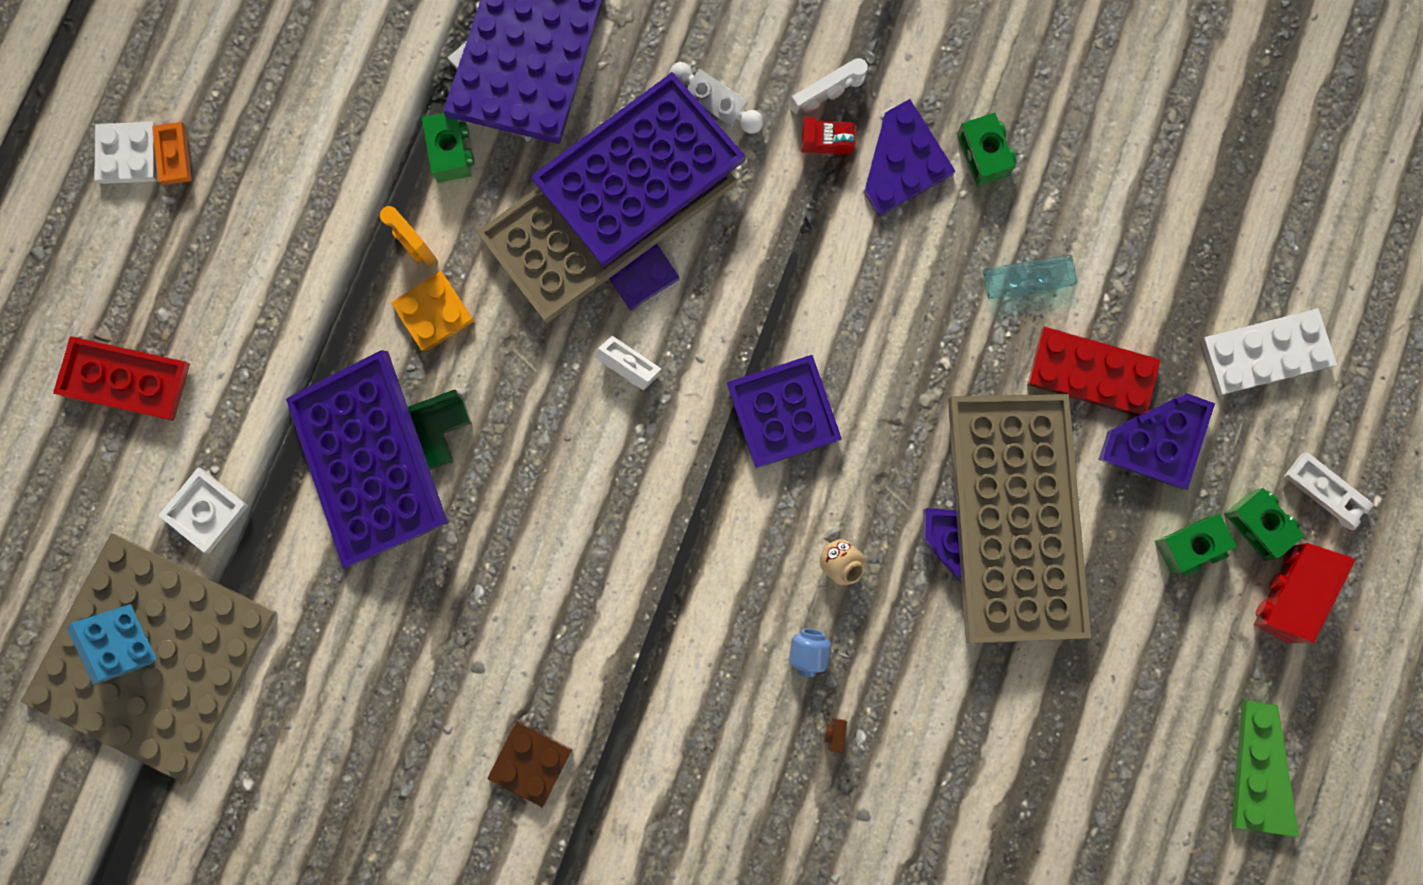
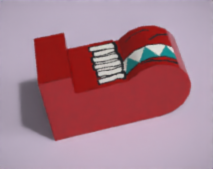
(828, 137)

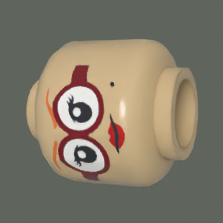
(843, 562)

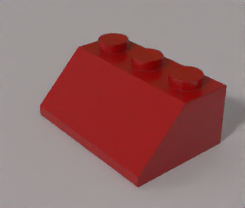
(1303, 593)

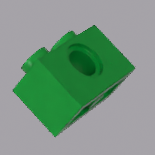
(452, 163)
(983, 165)
(1247, 518)
(1214, 540)

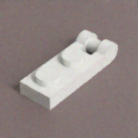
(829, 87)
(1328, 490)

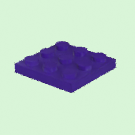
(784, 411)

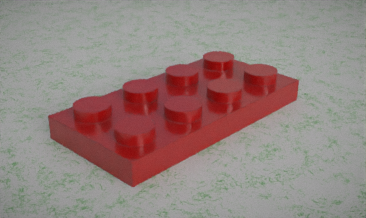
(1093, 372)
(121, 378)

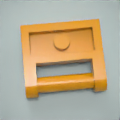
(407, 236)

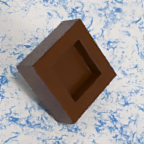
(835, 734)

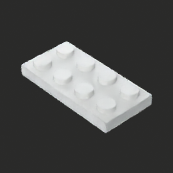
(1268, 352)

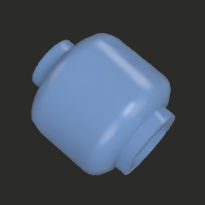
(810, 652)

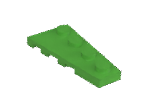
(1262, 777)

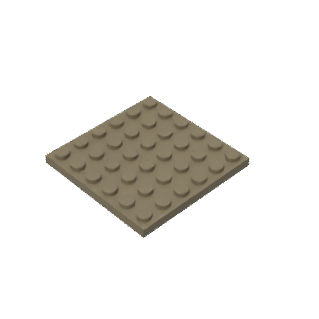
(202, 651)

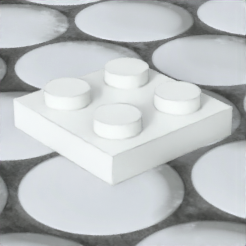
(125, 153)
(203, 510)

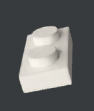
(627, 363)

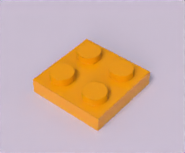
(432, 312)

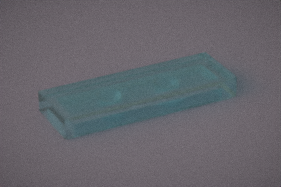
(1030, 276)

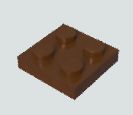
(529, 764)

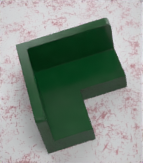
(433, 419)

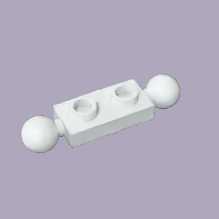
(718, 98)

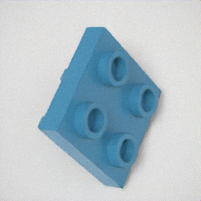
(111, 644)

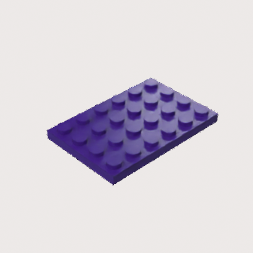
(523, 65)
(638, 169)
(366, 460)

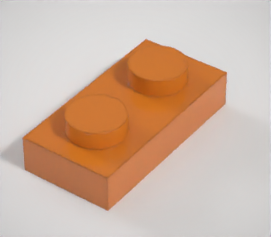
(172, 153)

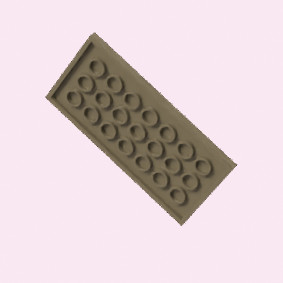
(552, 261)
(1018, 518)

